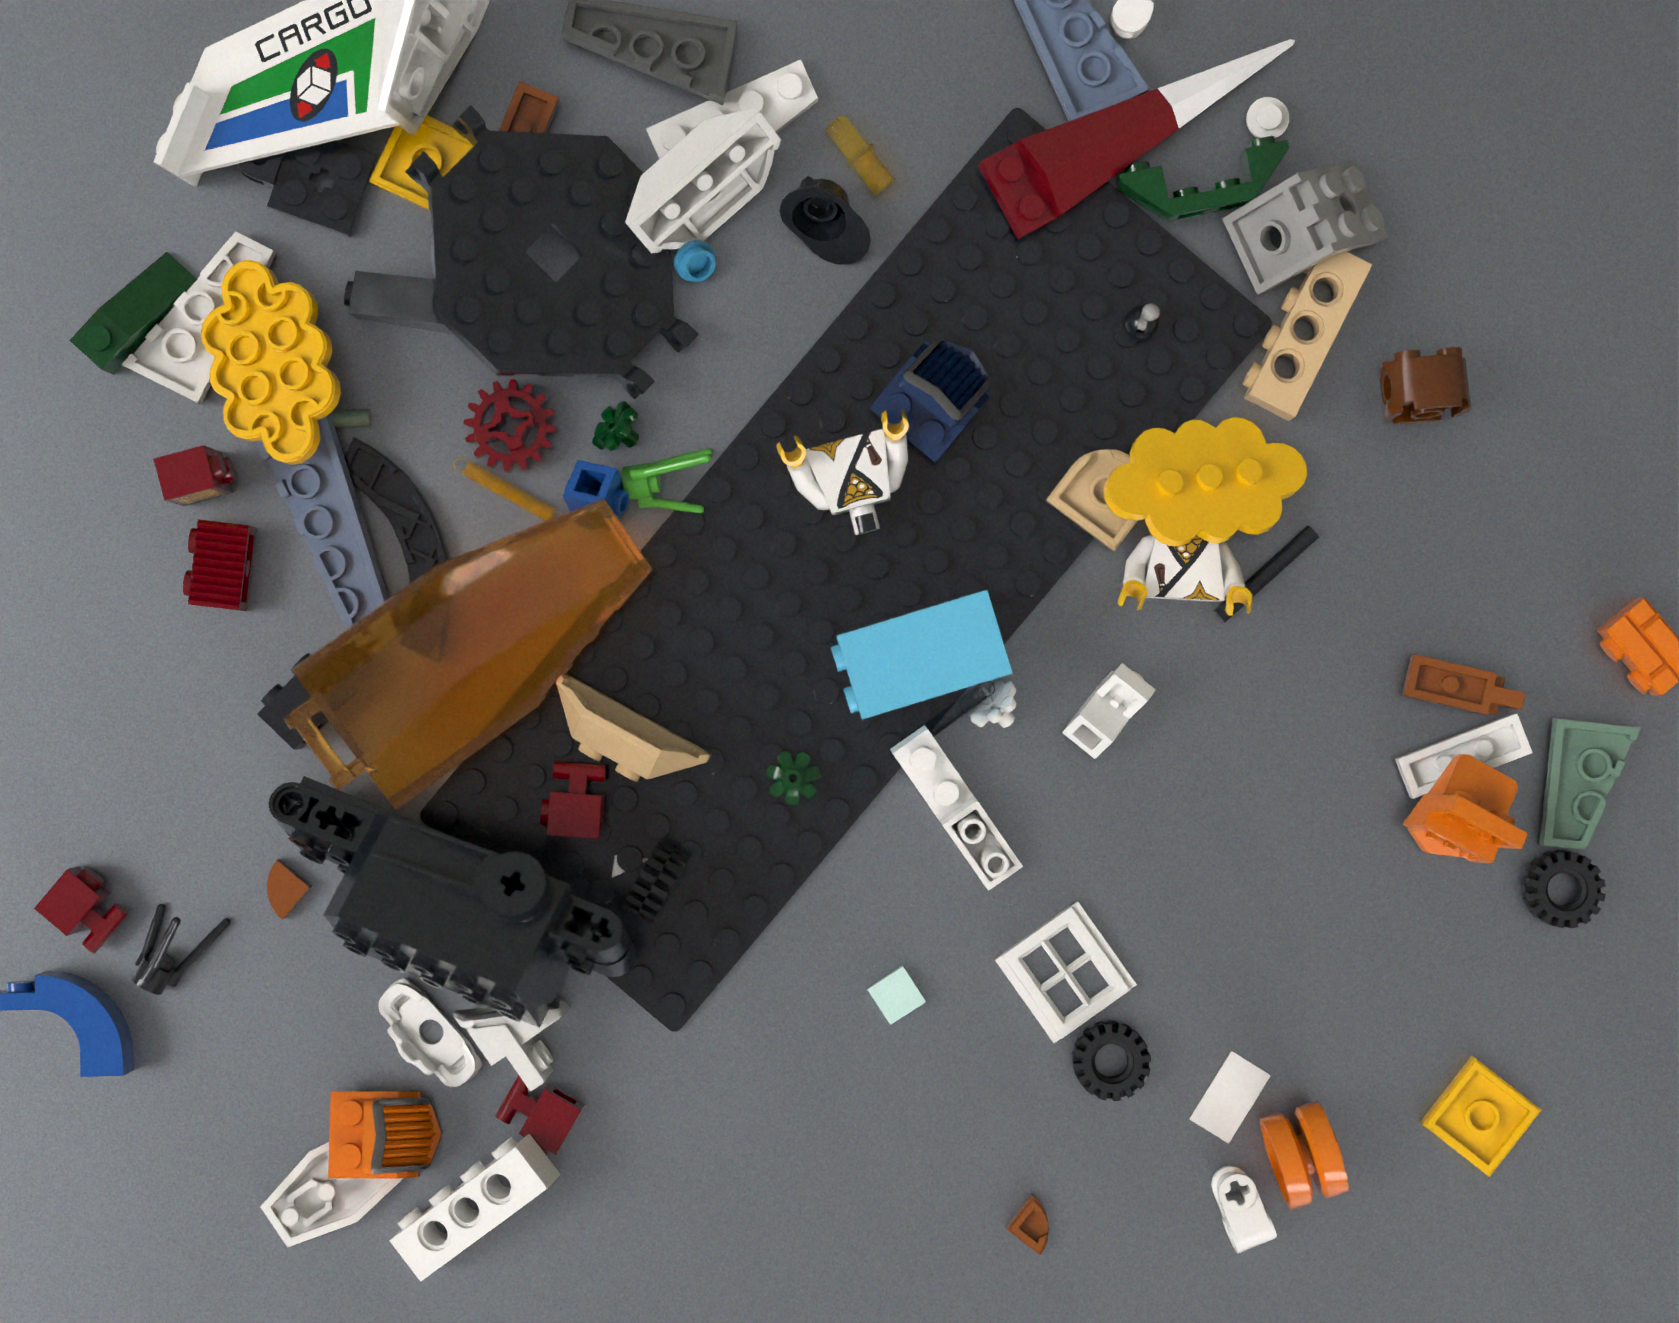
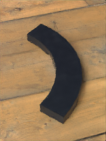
(401, 504)

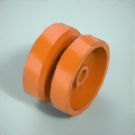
(1309, 1153)

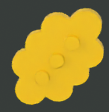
(270, 362)
(1205, 481)

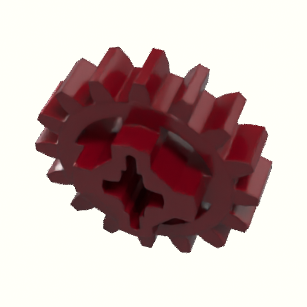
(516, 444)

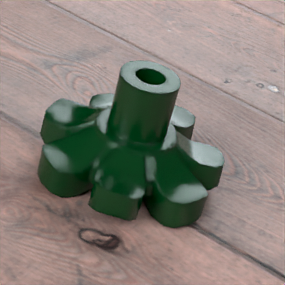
(616, 427)
(795, 766)

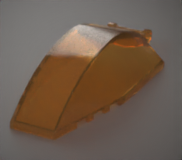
(465, 650)

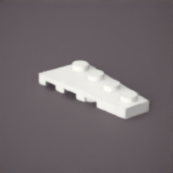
(778, 97)
(174, 348)

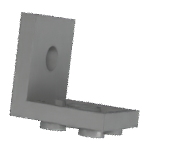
(1317, 216)

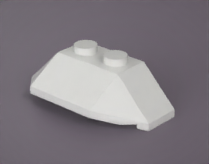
(703, 180)

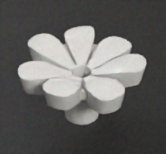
(996, 707)

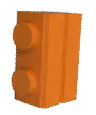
(1644, 645)

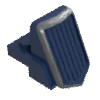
(939, 391)

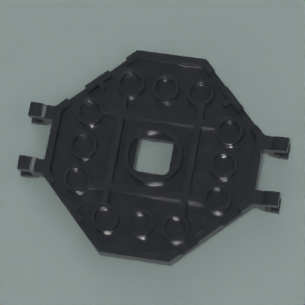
(503, 301)

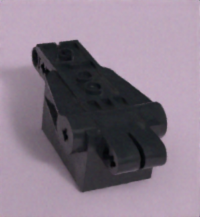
(449, 907)

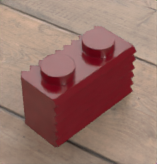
(220, 565)

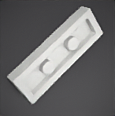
(1490, 743)

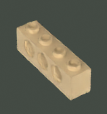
(1282, 396)

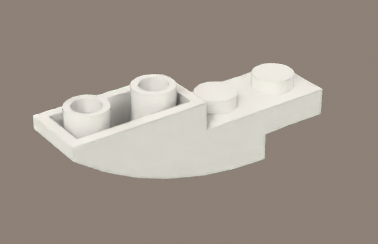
(956, 807)

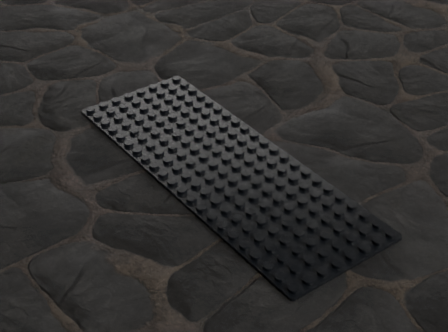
(751, 593)

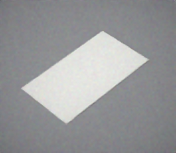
(1230, 1097)

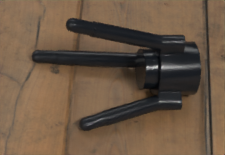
(155, 966)

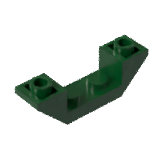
(1149, 189)

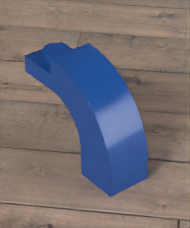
(91, 1013)

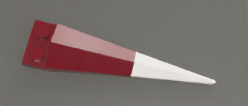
(1066, 163)

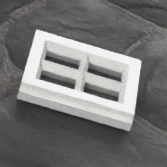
(1035, 994)

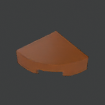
(285, 888)
(1031, 1224)

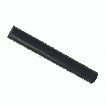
(1273, 568)

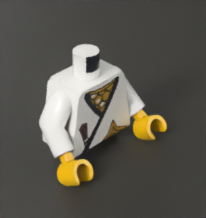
(852, 472)
(1184, 573)

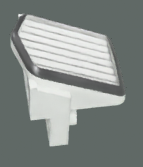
(504, 1037)

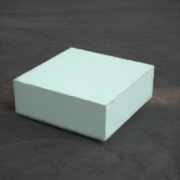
(896, 995)

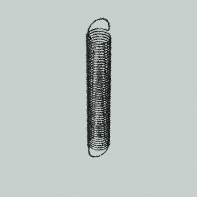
(959, 715)

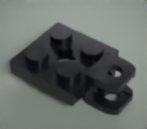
(294, 193)

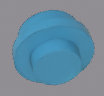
(695, 261)

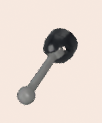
(1144, 319)

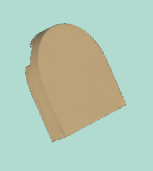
(1082, 496)

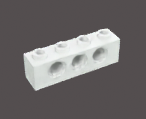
(428, 1249)

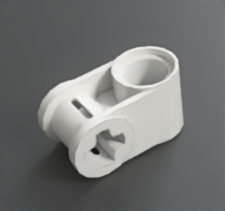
(1244, 1213)

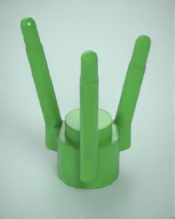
(645, 480)

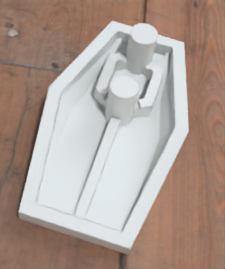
(314, 1205)

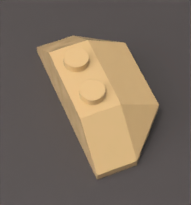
(623, 734)

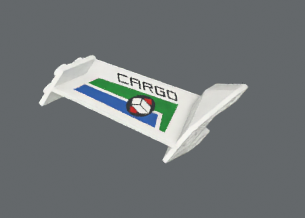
(316, 79)

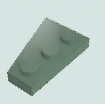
(1579, 777)

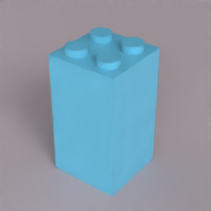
(921, 655)

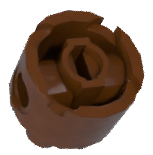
(1424, 386)

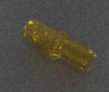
(859, 154)

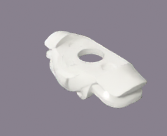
(405, 1010)

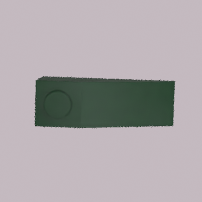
(130, 314)

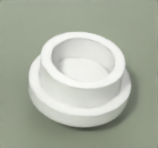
(1267, 117)

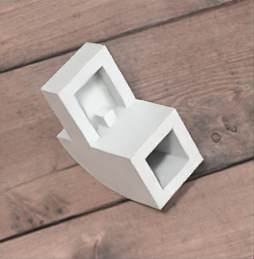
(1108, 710)

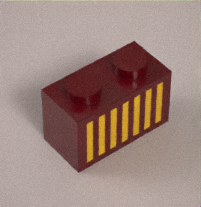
(194, 475)

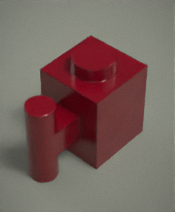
(575, 811)
(75, 903)
(548, 1117)

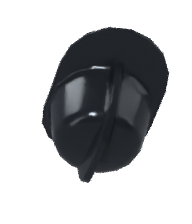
(825, 221)

